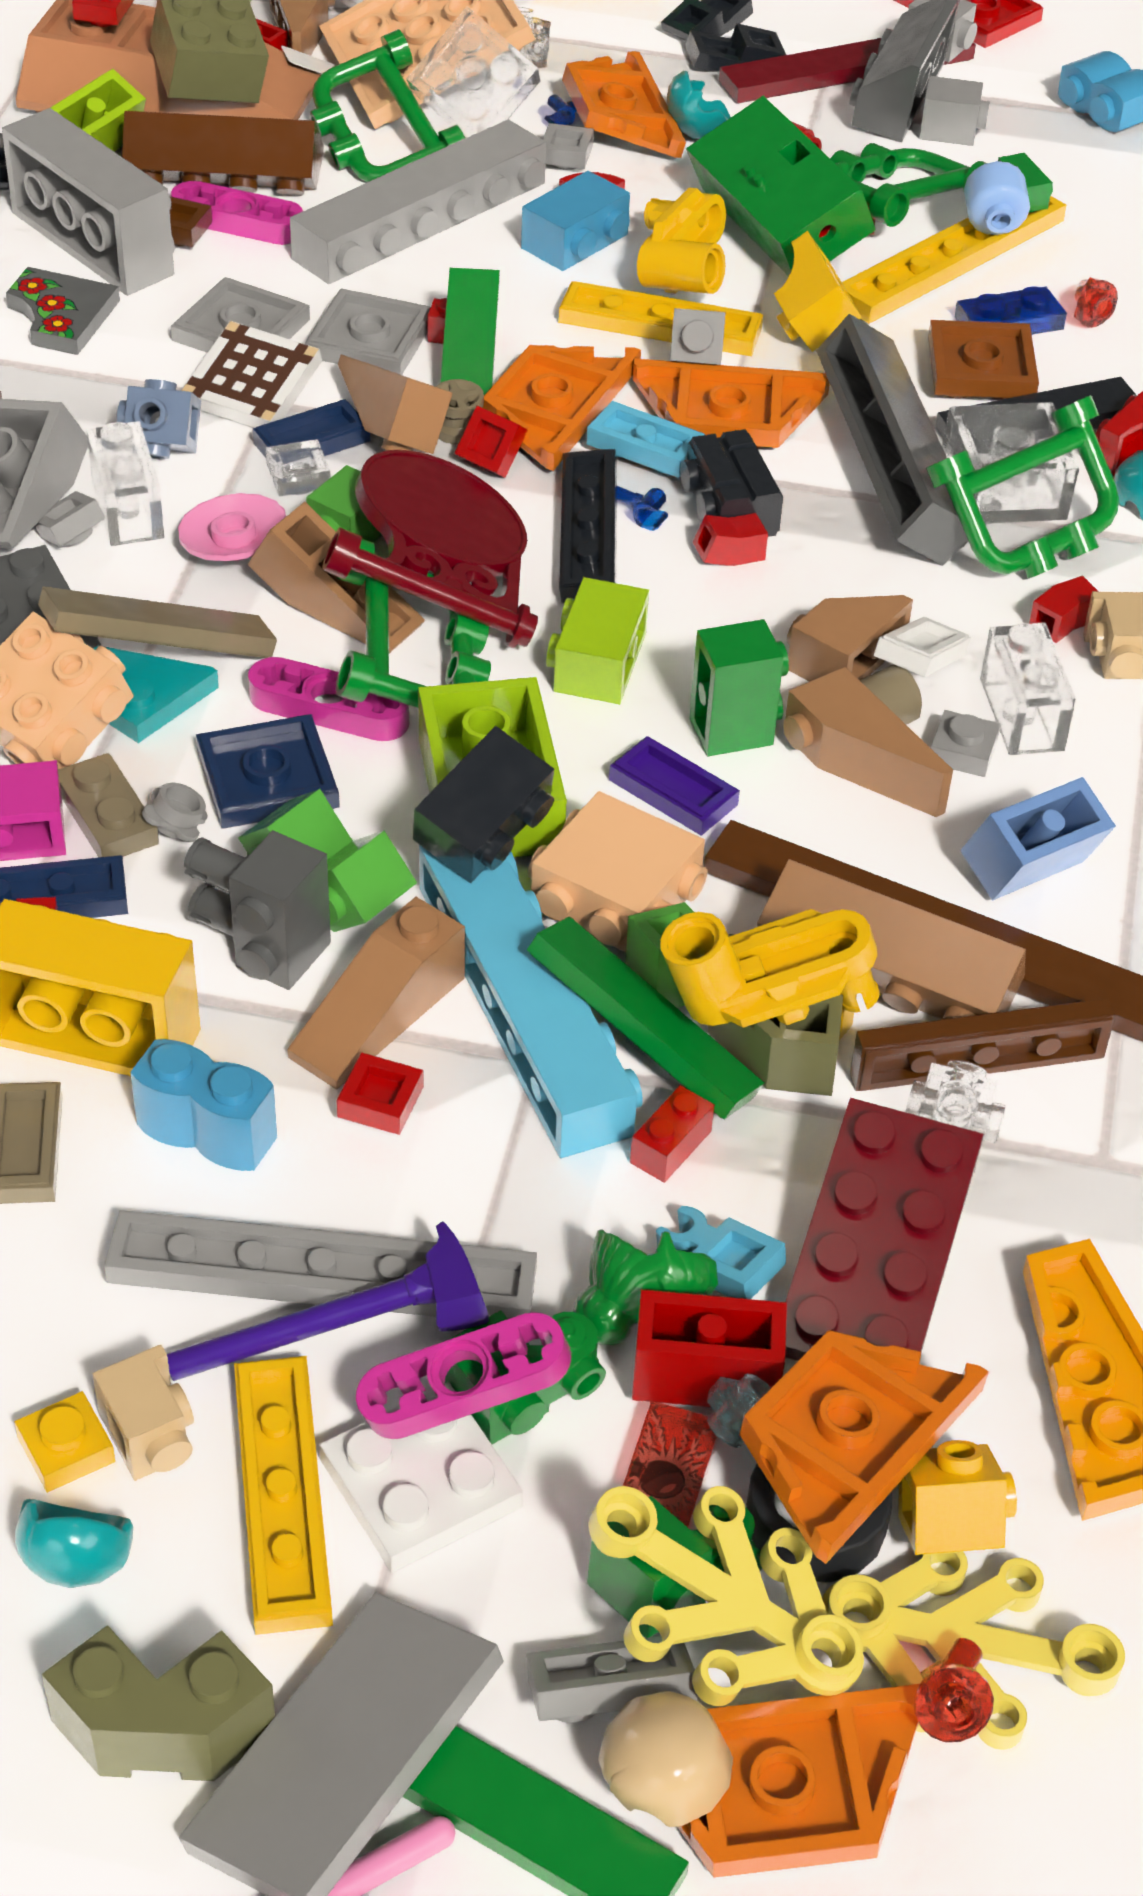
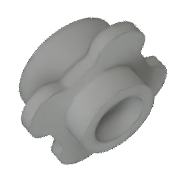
(176, 811)

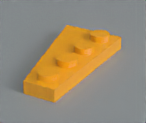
(1093, 1373)

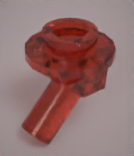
(1095, 301)
(953, 1696)

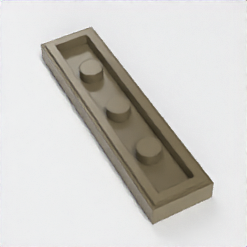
(156, 622)

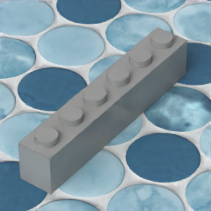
(417, 201)

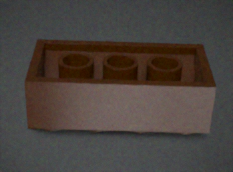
(225, 150)

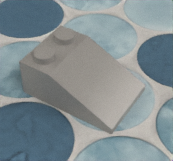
(38, 462)

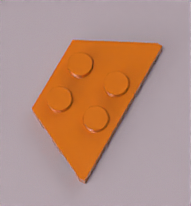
(623, 102)
(558, 395)
(731, 397)
(850, 1430)
(806, 1781)

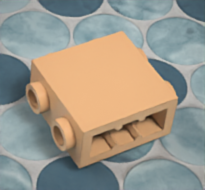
(56, 693)
(615, 865)

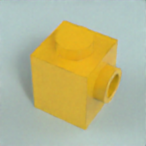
(956, 1500)

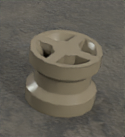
(462, 405)

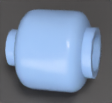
(996, 198)

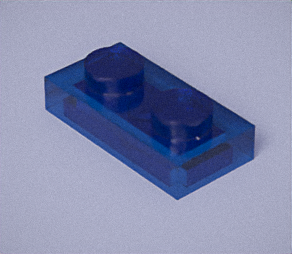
(1031, 306)

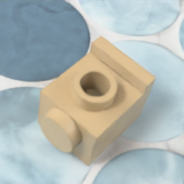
(1116, 633)
(145, 1412)

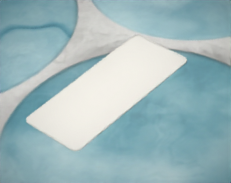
(307, 61)

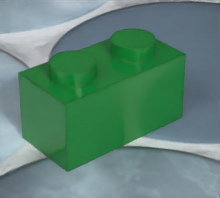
(1038, 184)

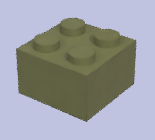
(209, 50)

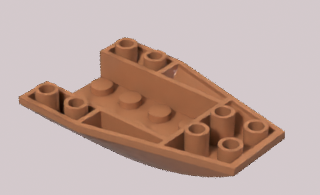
(71, 53)

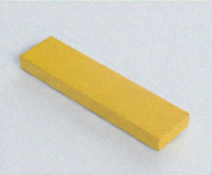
(650, 315)
(282, 1496)

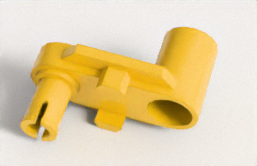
(683, 244)
(770, 967)

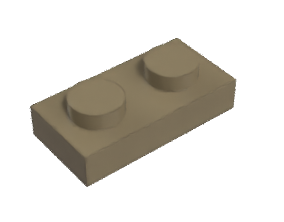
(106, 807)

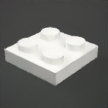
(422, 1487)

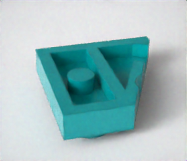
(160, 691)

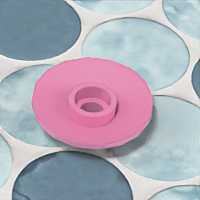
(229, 526)

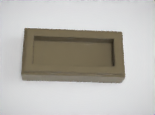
(29, 1141)

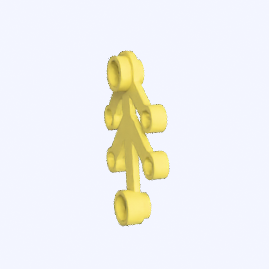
(734, 1597)
(962, 1618)

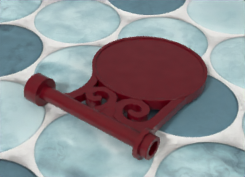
(444, 524)

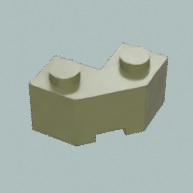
(789, 1056)
(186, 1721)

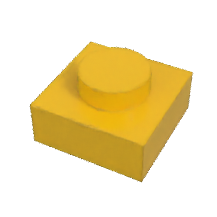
(64, 1441)

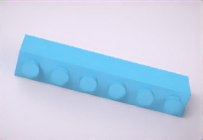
(542, 1025)

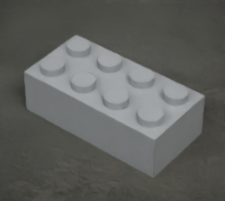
(89, 201)

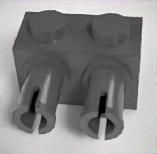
(273, 904)

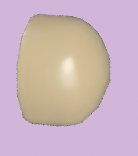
(666, 1758)

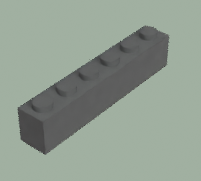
(892, 437)

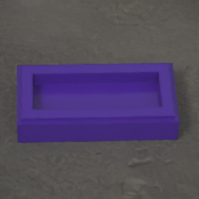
(674, 785)

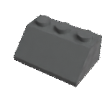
(900, 72)

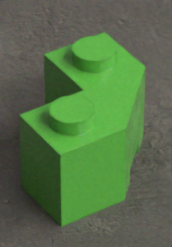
(361, 873)

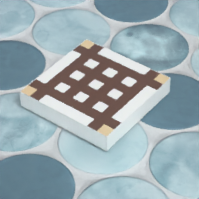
(252, 375)

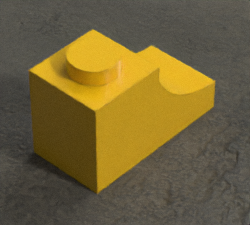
(812, 296)

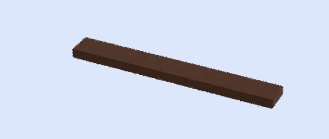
(1051, 970)

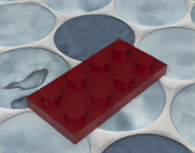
(881, 1229)

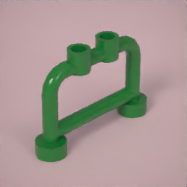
(329, 117)
(891, 202)
(1076, 537)
(370, 672)

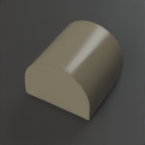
(897, 691)

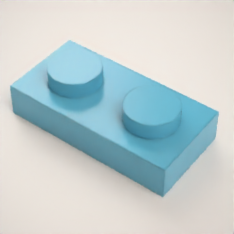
(641, 437)

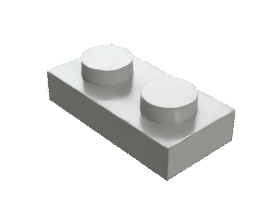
(602, 1678)

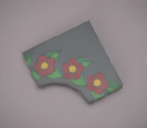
(62, 307)

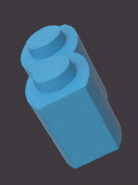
(1104, 89)
(204, 1104)

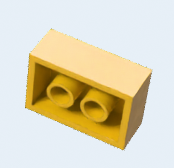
(92, 987)

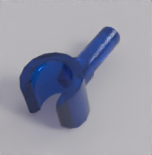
(564, 111)
(645, 507)

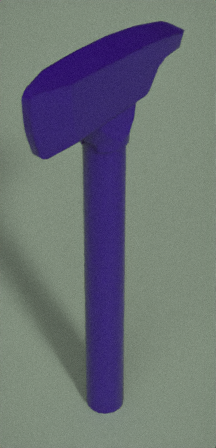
(441, 1281)

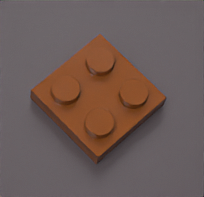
(982, 359)

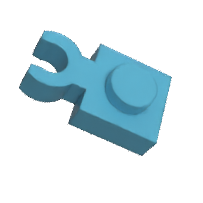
(742, 1254)

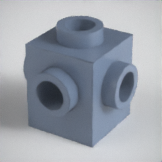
(178, 419)

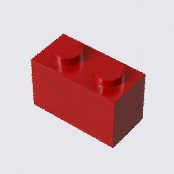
(697, 1339)

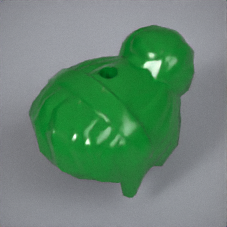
(621, 1272)

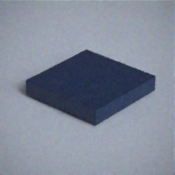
(263, 767)

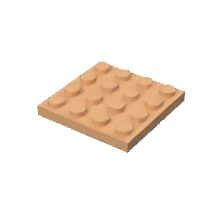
(422, 25)

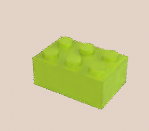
(462, 714)

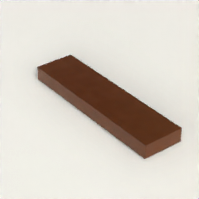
(991, 1041)

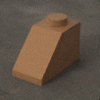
(844, 634)

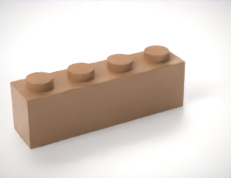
(921, 956)

